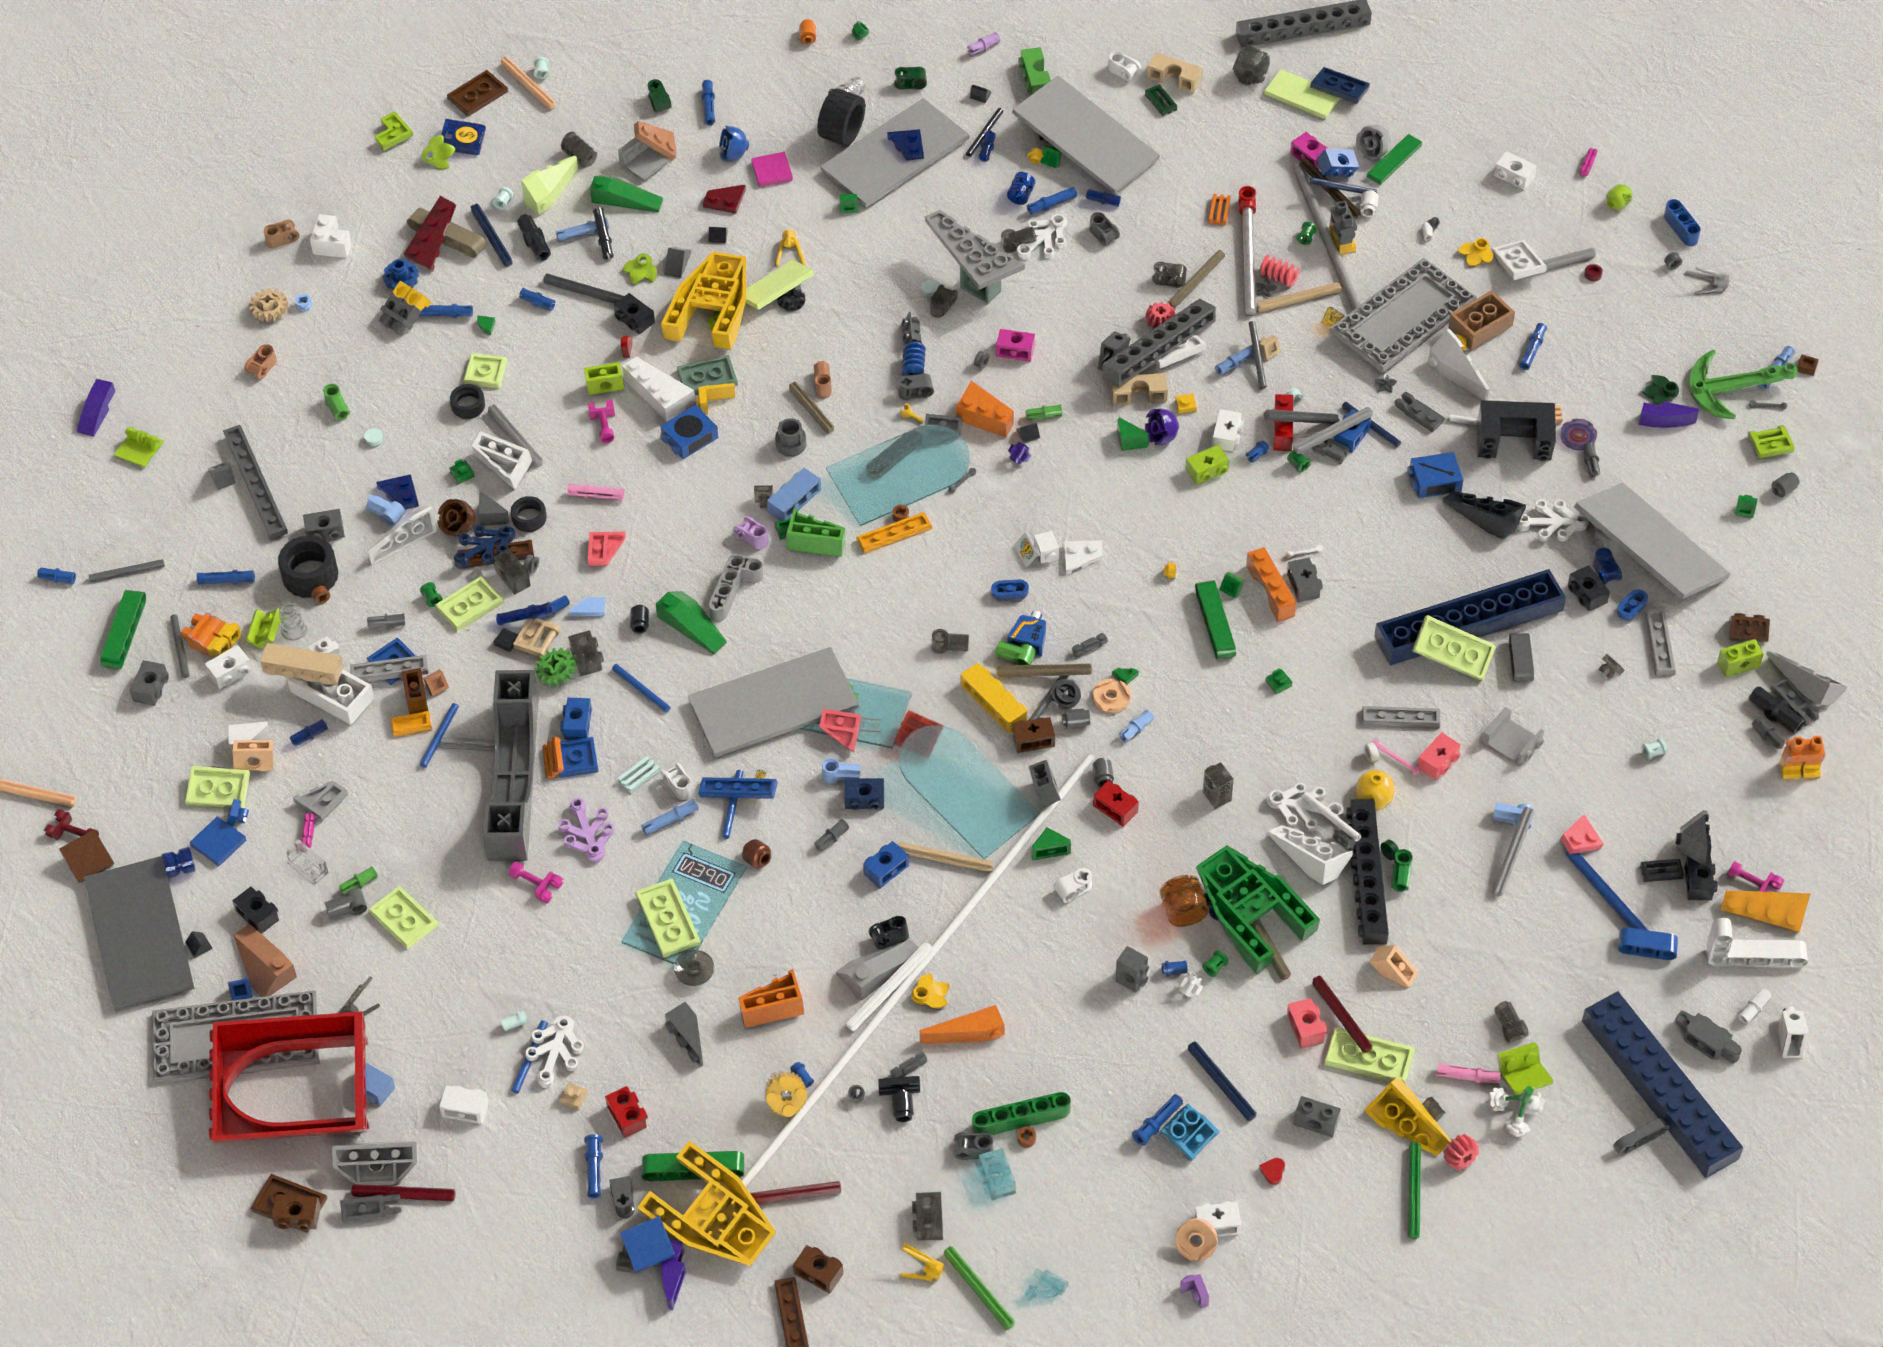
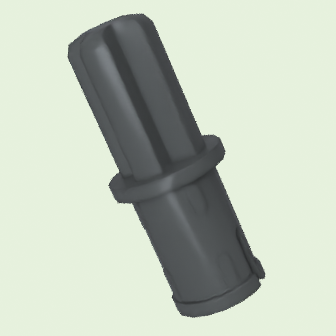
(1591, 459)
(386, 620)
(1768, 733)
(831, 835)

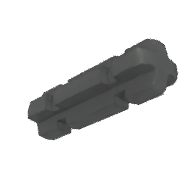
(1089, 644)
(1344, 839)
(909, 1065)

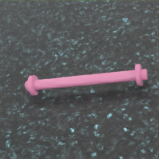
(1416, 770)

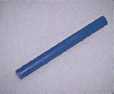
(641, 688)
(439, 734)
(731, 811)
(526, 1063)

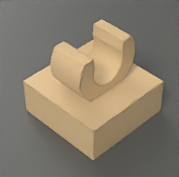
(1269, 347)
(573, 1096)

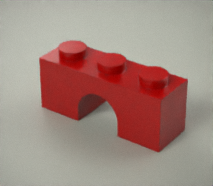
(1283, 430)

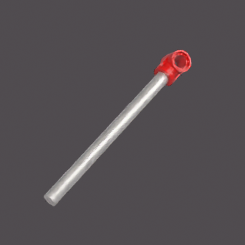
(1247, 208)

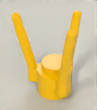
(789, 241)
(932, 1267)

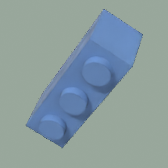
(794, 494)

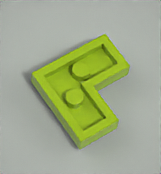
(396, 131)

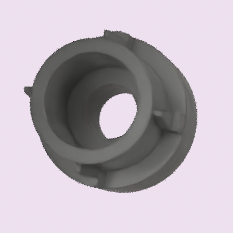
(790, 437)

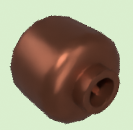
(756, 853)

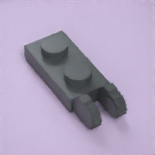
(1419, 412)
(1795, 699)
(367, 1207)

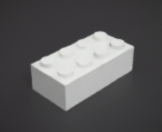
(342, 700)

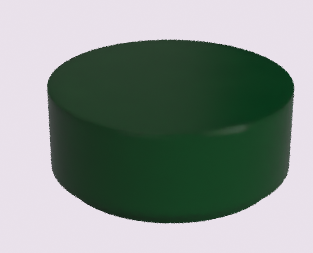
(1389, 849)

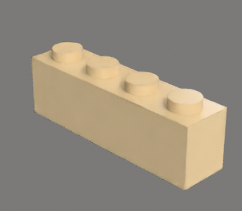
(301, 664)

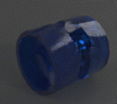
(1021, 188)
(178, 862)

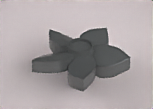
(1266, 288)
(1386, 383)

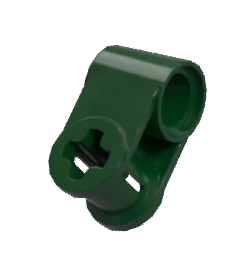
(912, 78)
(658, 96)

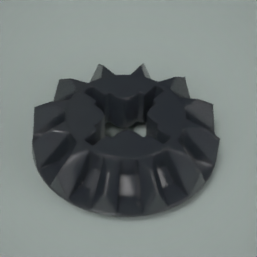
(796, 302)
(1060, 687)

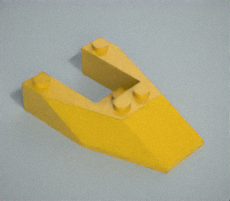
(713, 285)
(722, 1217)

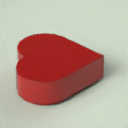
(626, 346)
(1273, 1170)

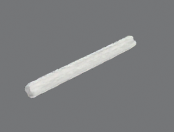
(889, 986)

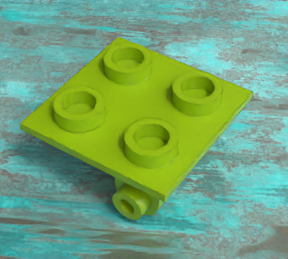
(138, 447)

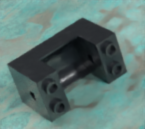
(1516, 420)

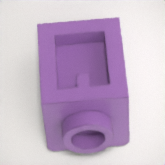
(1197, 1287)

